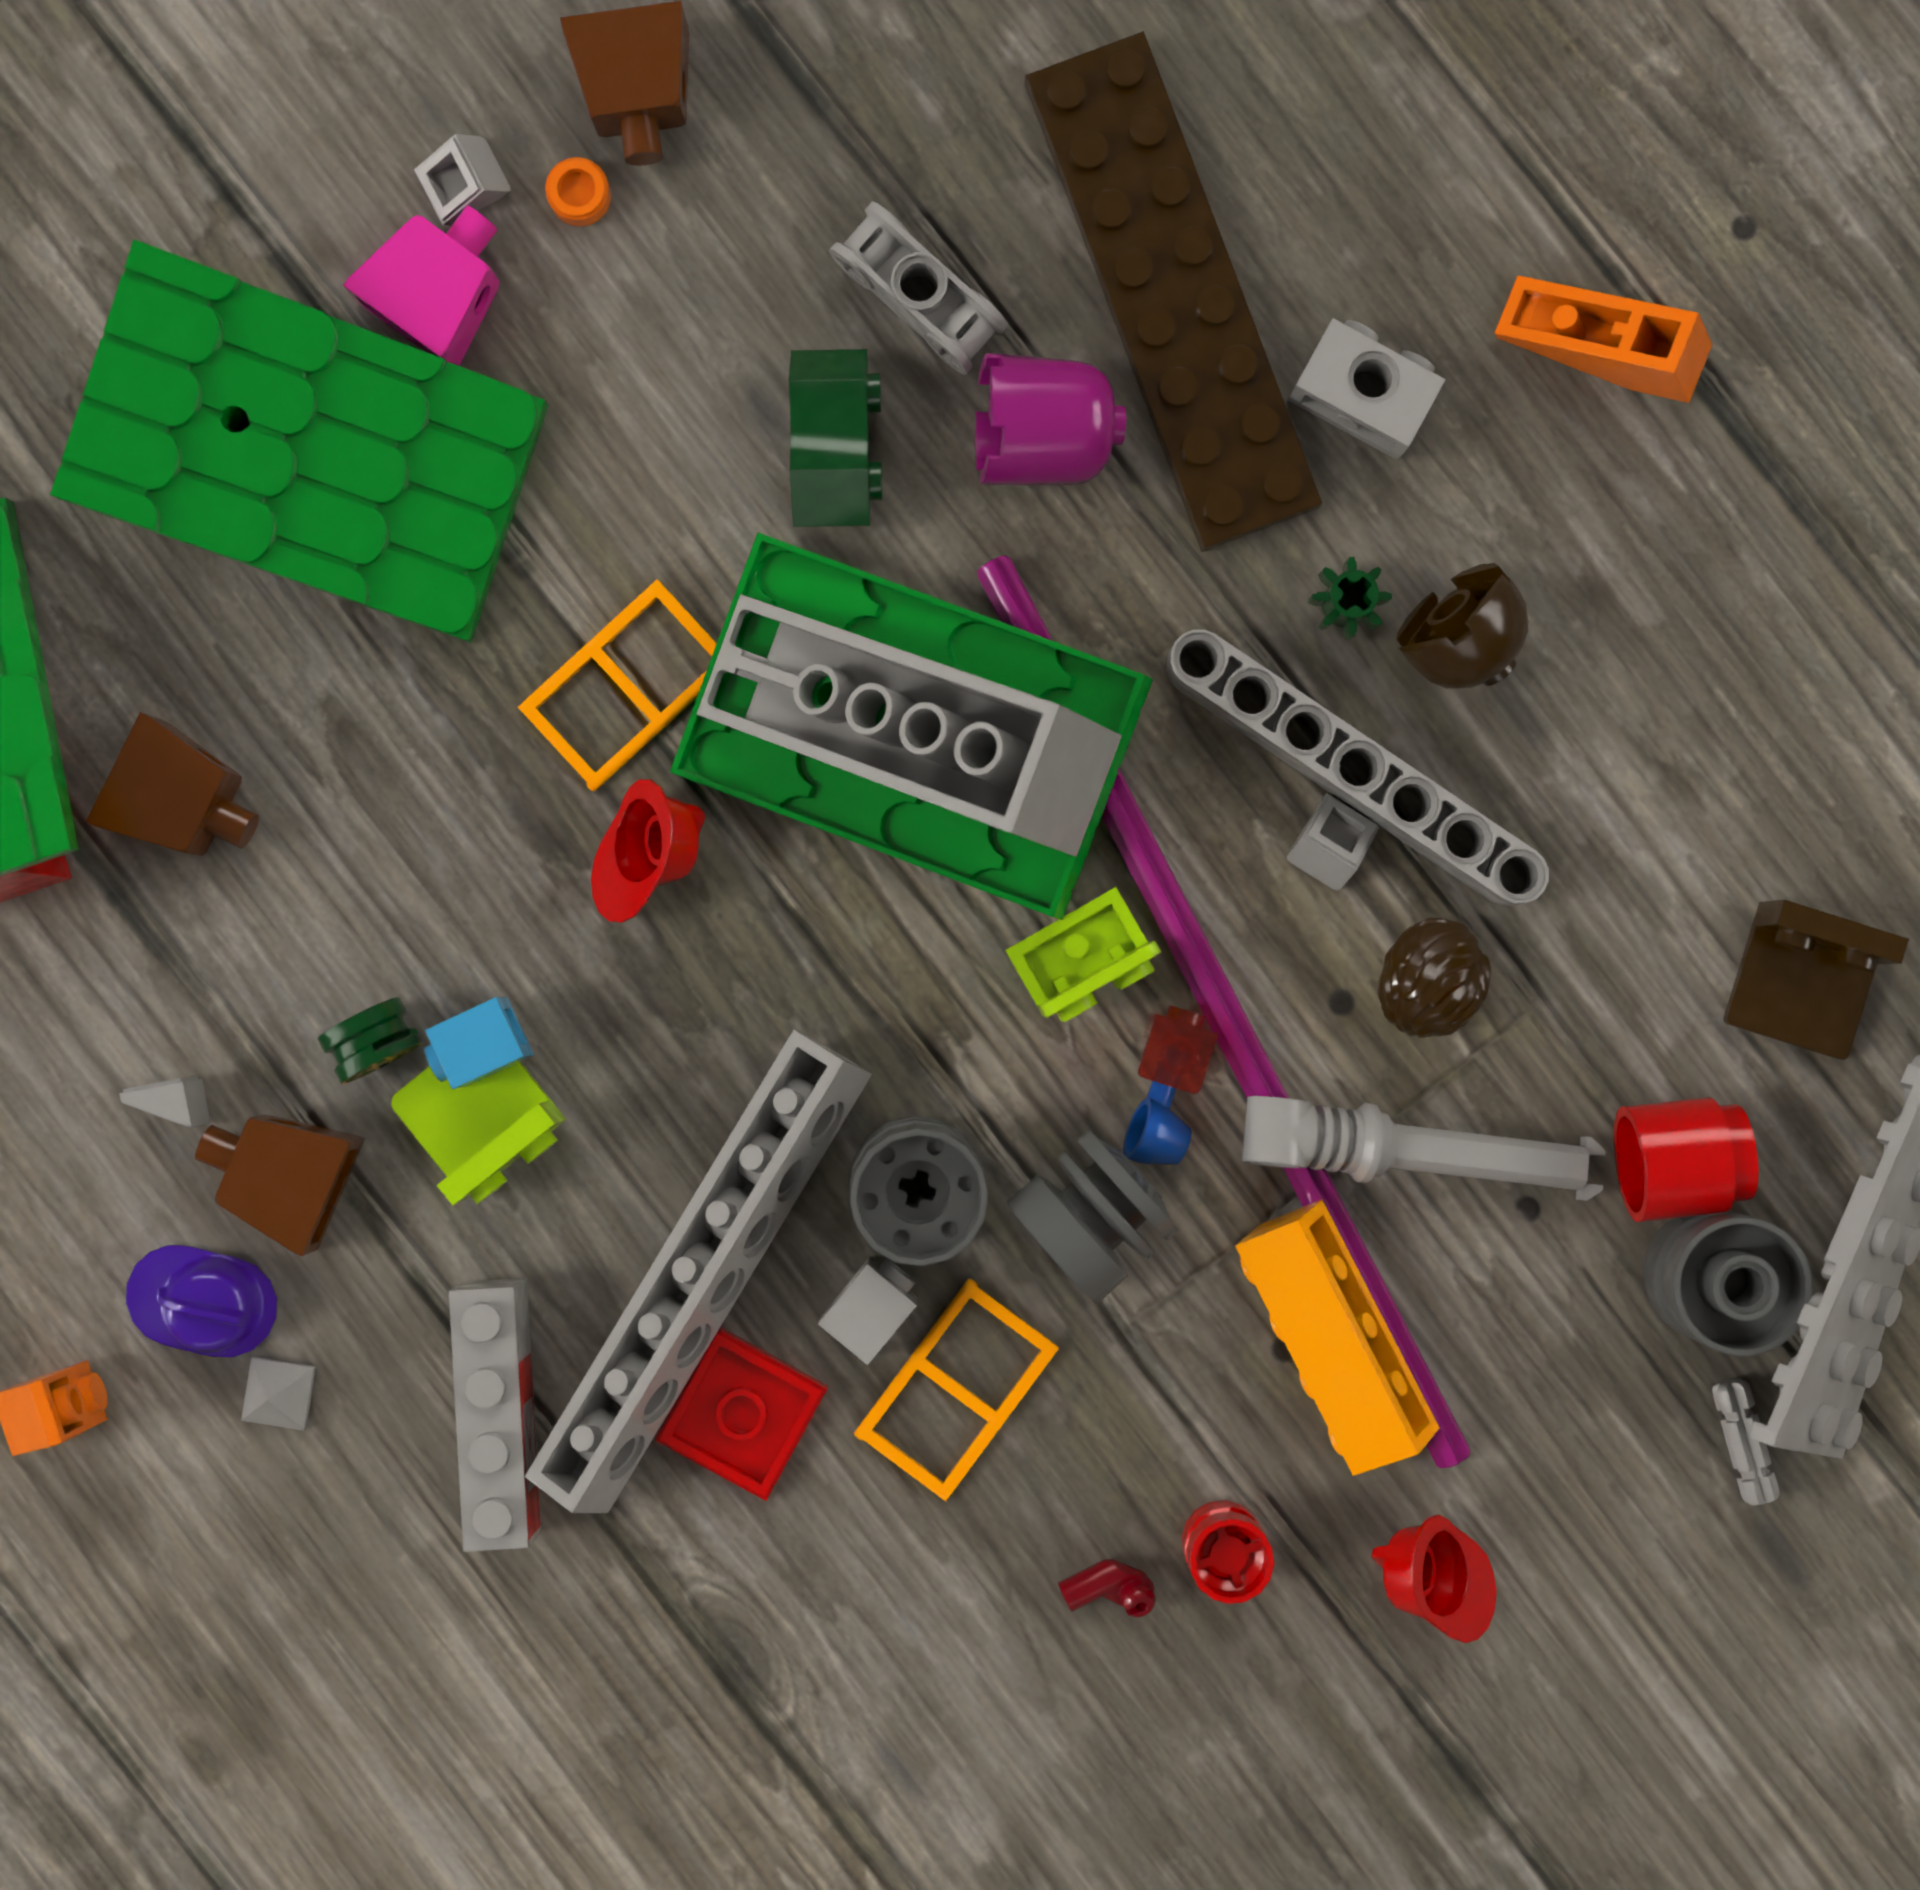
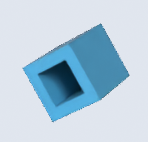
(476, 1043)

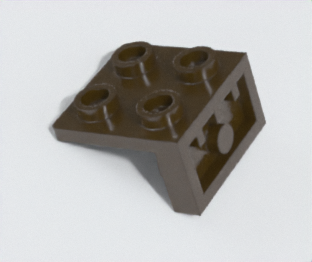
(1808, 976)

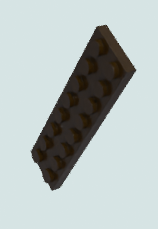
(1172, 291)

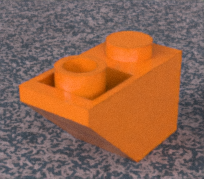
(52, 1408)

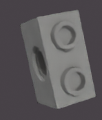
(1381, 421)

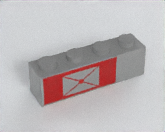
(494, 1414)

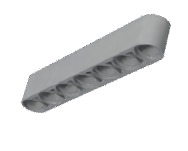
(1386, 771)

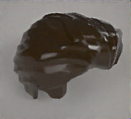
(1433, 978)

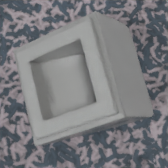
(461, 175)
(1333, 843)
(175, 1100)

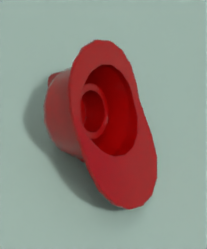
(645, 847)
(1440, 1578)

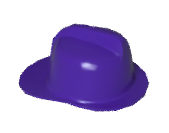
(201, 1301)

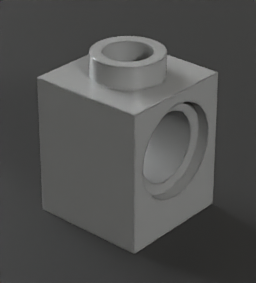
(870, 1308)

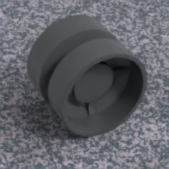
(1728, 1281)

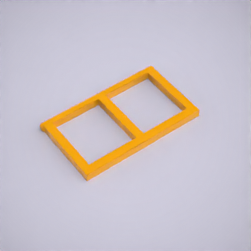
(594, 650)
(994, 1418)

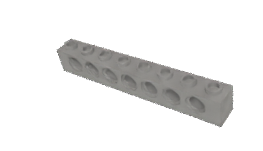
(697, 1275)

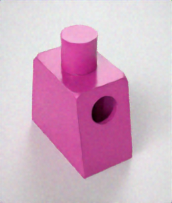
(431, 283)

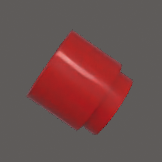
(1684, 1158)

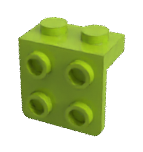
(1082, 954)
(478, 1127)

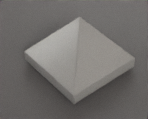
(278, 1393)

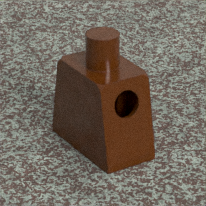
(632, 73)
(171, 792)
(281, 1176)

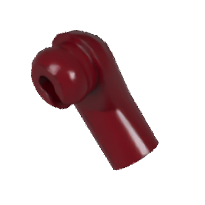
(1113, 1582)

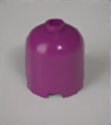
(1045, 421)

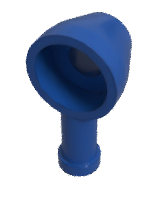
(1155, 1131)

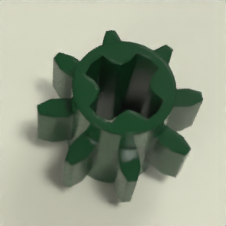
(1364, 583)

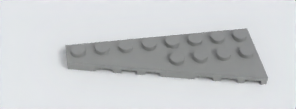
(1847, 1321)

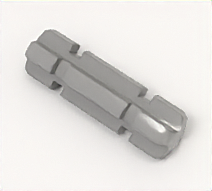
(1747, 1455)

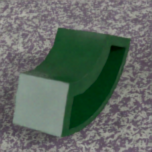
(831, 437)

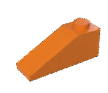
(1608, 336)

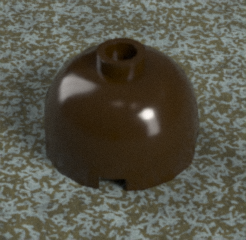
(1469, 633)

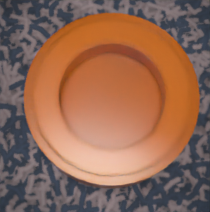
(578, 191)

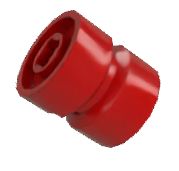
(1227, 1552)

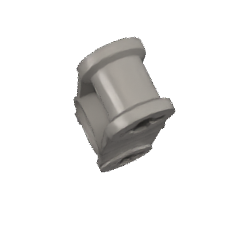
(885, 255)

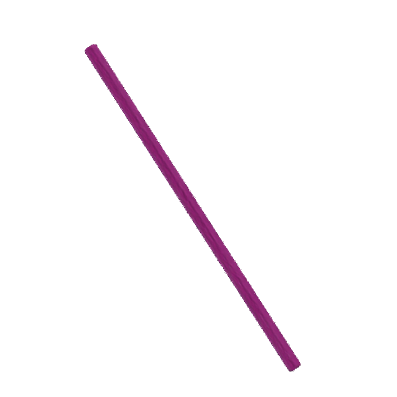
(1226, 1014)

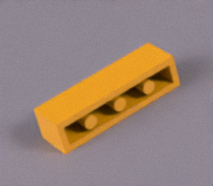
(1337, 1338)

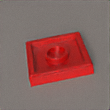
(742, 1413)

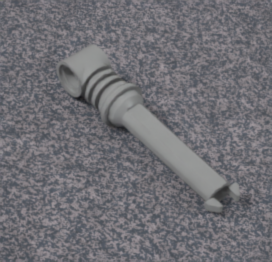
(1369, 1144)

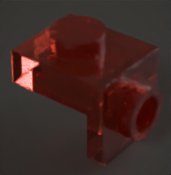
(1177, 1050)

